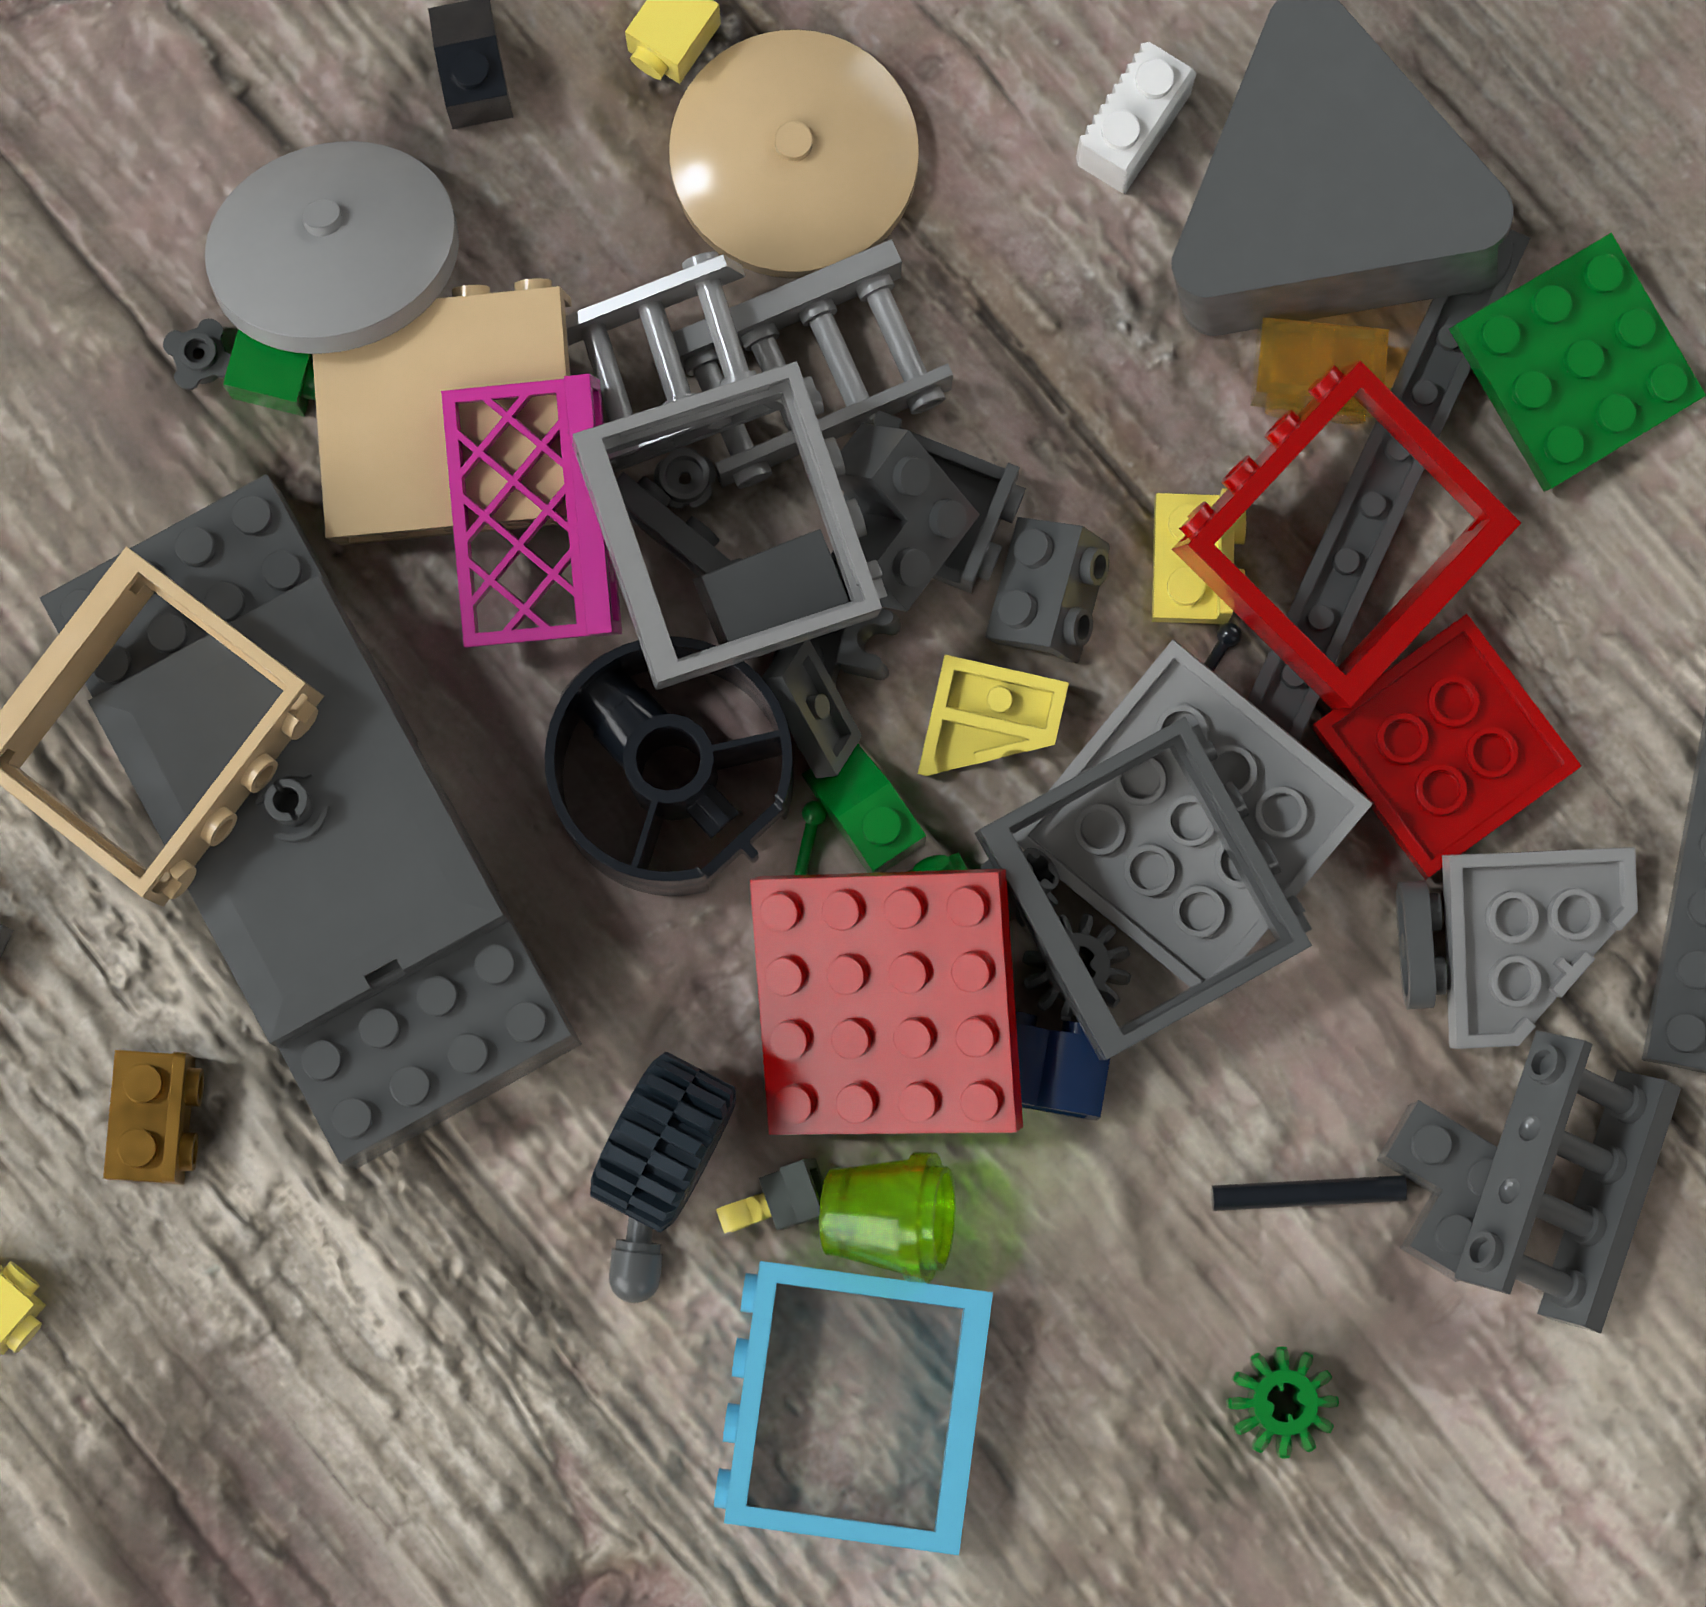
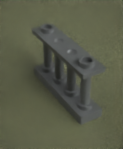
(1609, 1194)

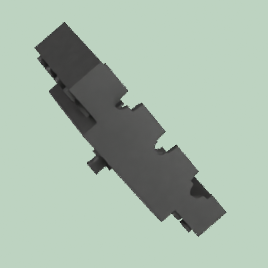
(338, 855)

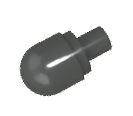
(635, 1264)

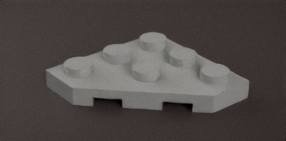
(1526, 933)

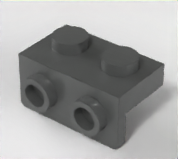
(1049, 588)

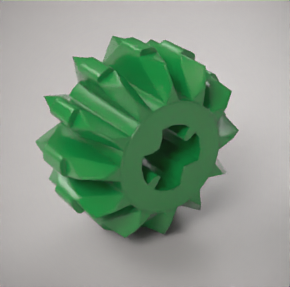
(1303, 1394)

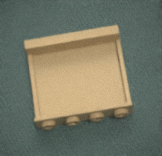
(386, 422)

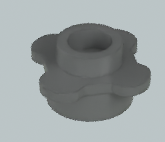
(181, 347)

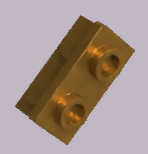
(152, 1117)

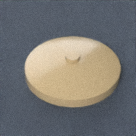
(793, 152)

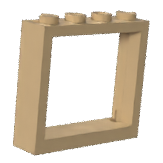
(70, 664)

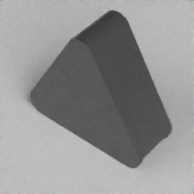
(1334, 188)

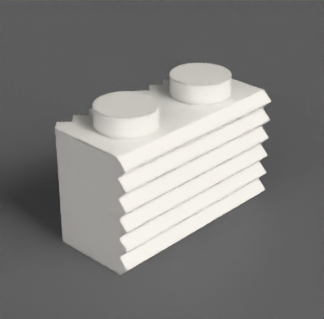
(1135, 117)

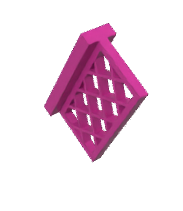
(592, 570)

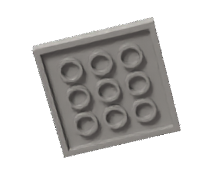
(1145, 843)

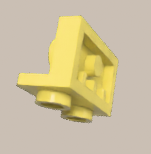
(1176, 589)

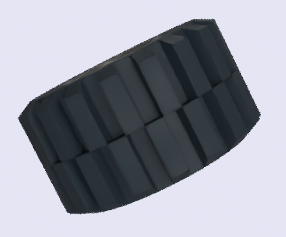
(662, 1141)

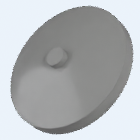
(332, 247)

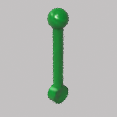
(813, 814)

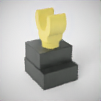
(788, 1197)

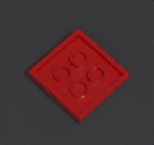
(1446, 746)

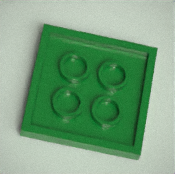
(1577, 362)

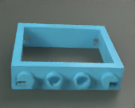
(743, 1418)

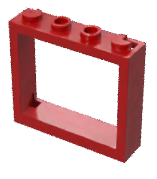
(1248, 479)

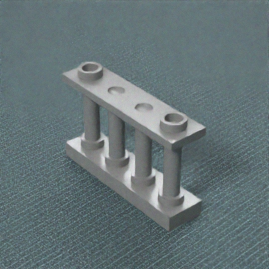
(702, 277)
(814, 303)

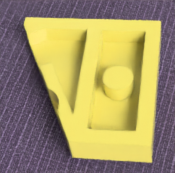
(989, 715)

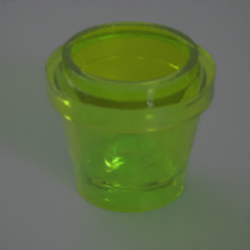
(891, 1215)

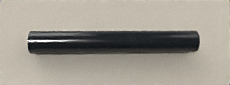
(1308, 1193)

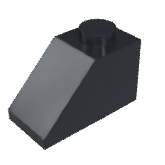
(469, 63)

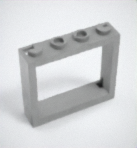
(822, 464)

